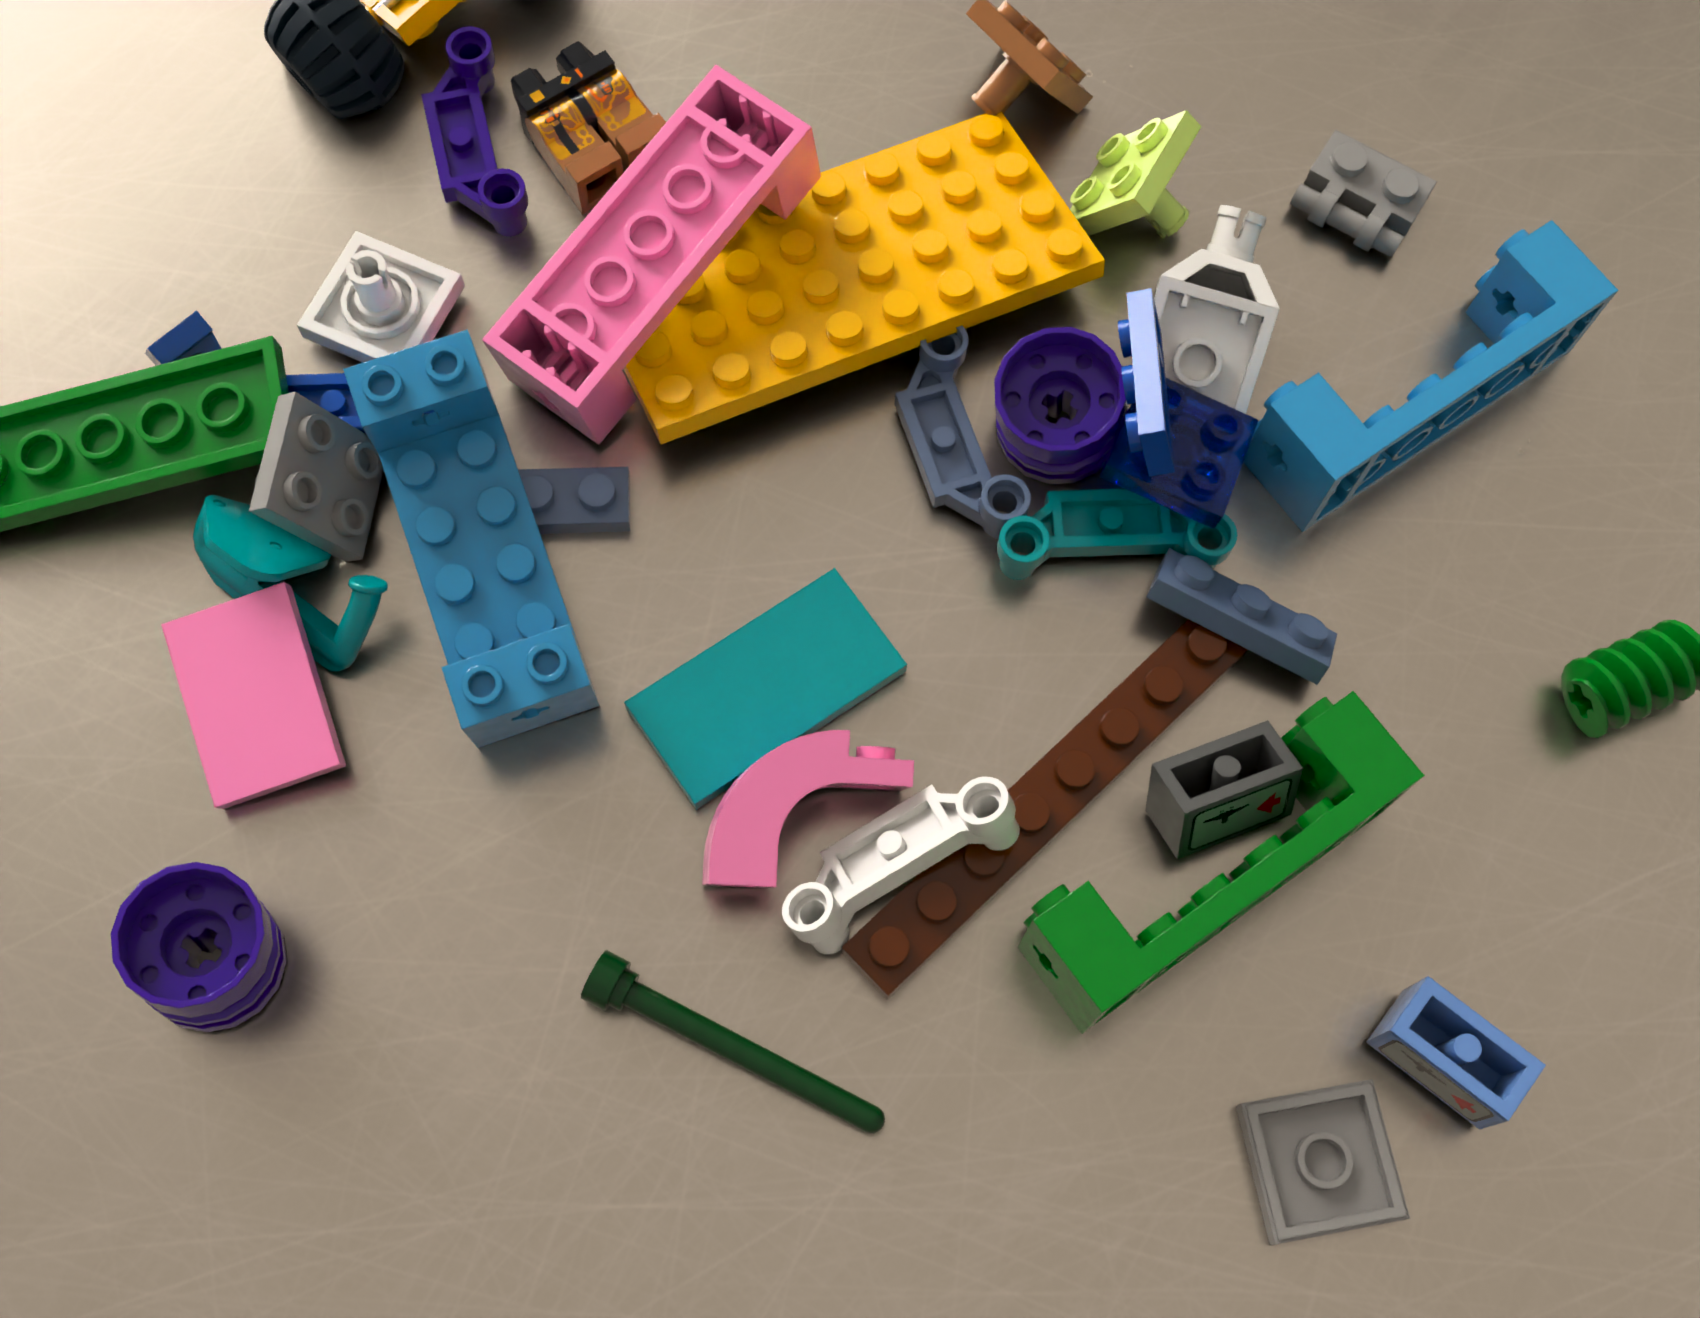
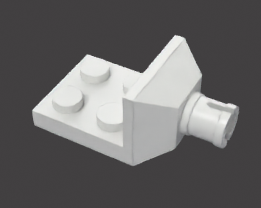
(1218, 313)

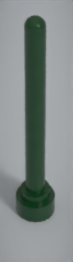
(617, 986)

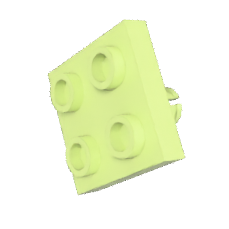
(1134, 178)

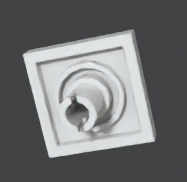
(379, 301)

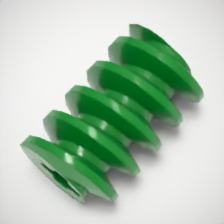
(1632, 677)

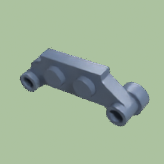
(946, 442)

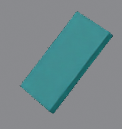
(765, 686)

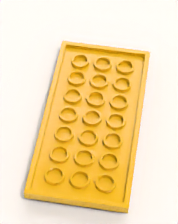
(862, 273)

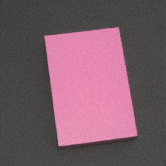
(253, 695)

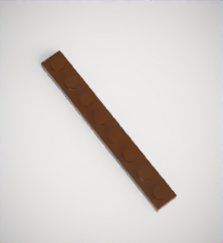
(1045, 802)

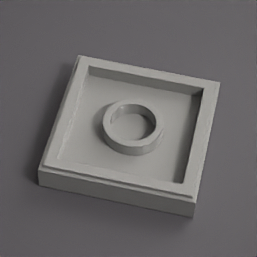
(1322, 1162)

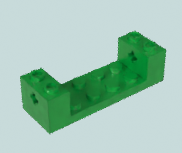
(1346, 781)

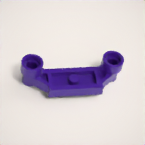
(463, 138)

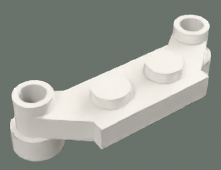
(894, 851)

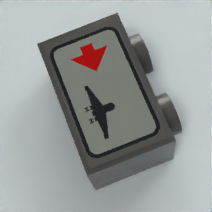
(1223, 789)

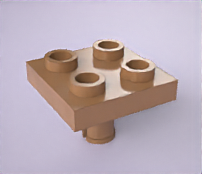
(1027, 60)

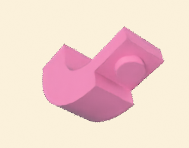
(750, 817)

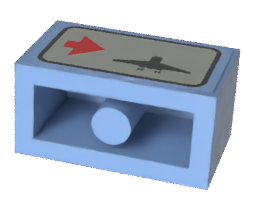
(1456, 1054)

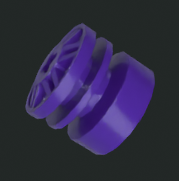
(1054, 374)
(194, 911)

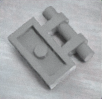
(1369, 184)

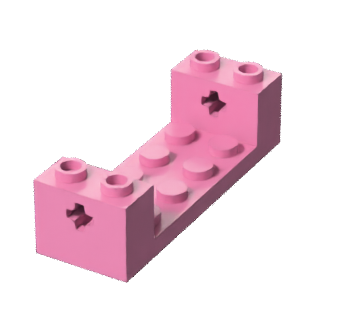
(649, 247)

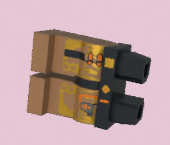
(584, 121)

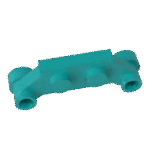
(1106, 525)

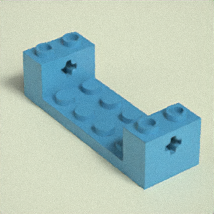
(1530, 306)
(472, 539)

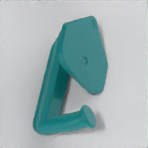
(253, 554)

